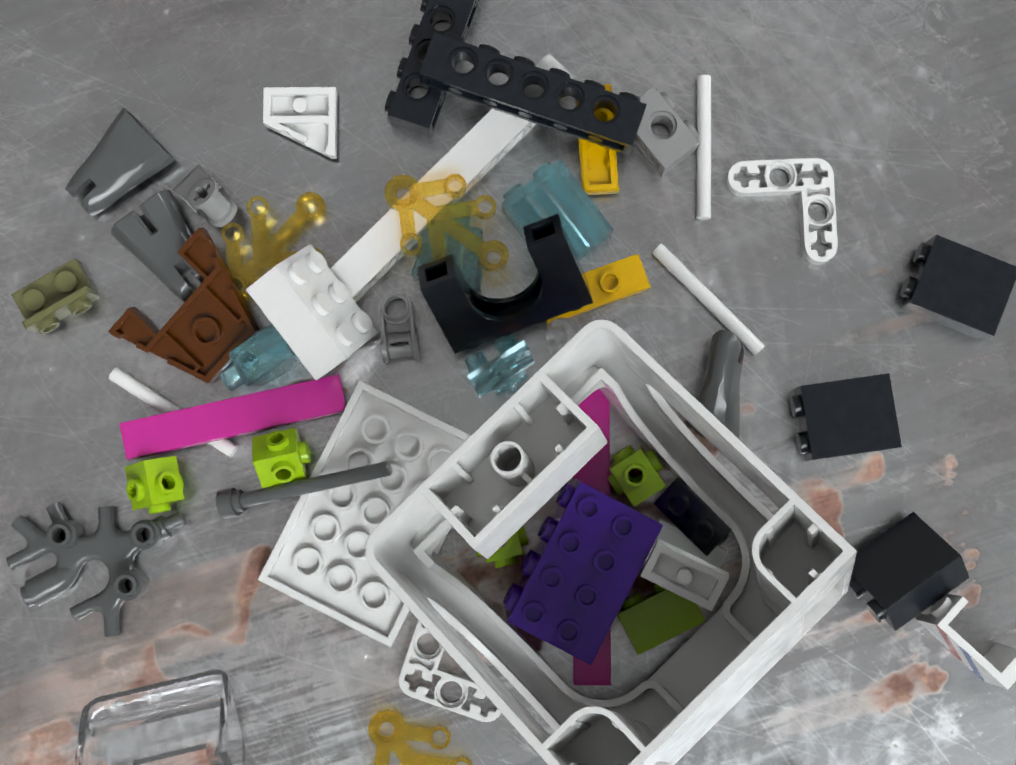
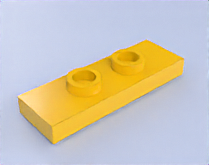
(597, 162)
(612, 284)

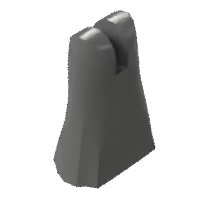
(117, 164)
(157, 239)
(722, 381)

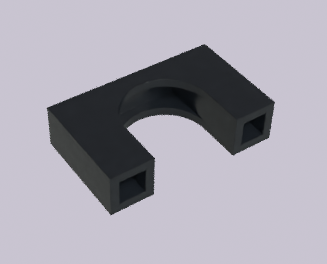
(476, 319)

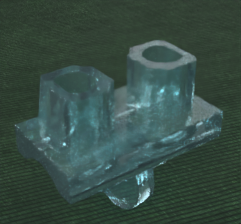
(504, 370)

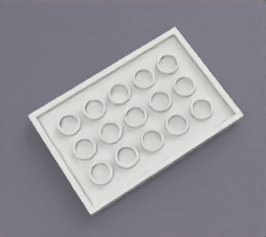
(325, 538)

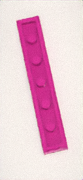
(232, 417)

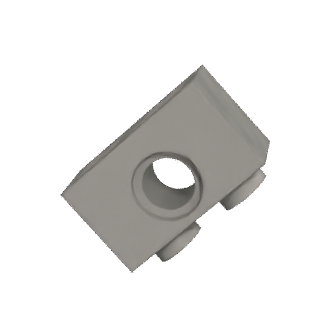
(666, 151)

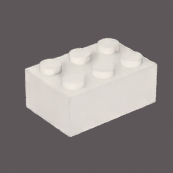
(312, 311)

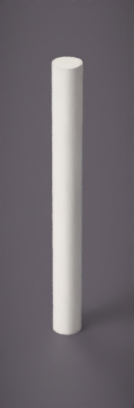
(703, 160)
(708, 299)
(160, 404)

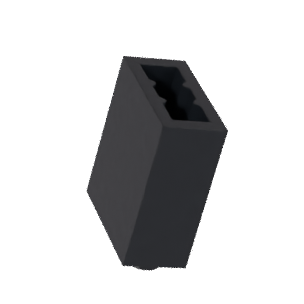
(958, 287)
(845, 417)
(905, 571)

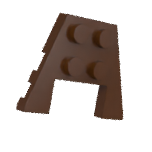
(206, 324)

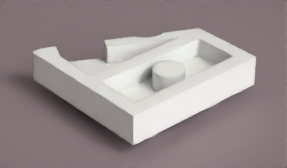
(304, 116)

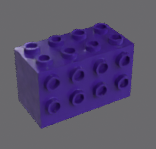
(580, 570)

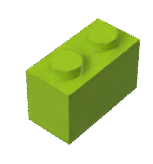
(657, 618)

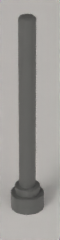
(233, 502)

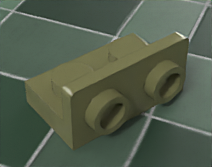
(55, 297)

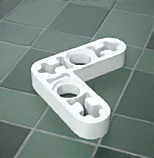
(807, 194)
(429, 665)

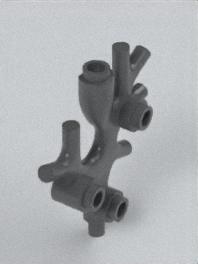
(106, 545)

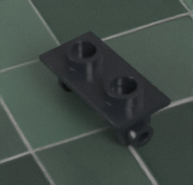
(692, 516)

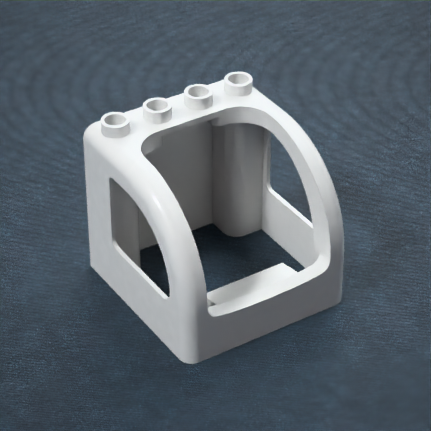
(524, 455)

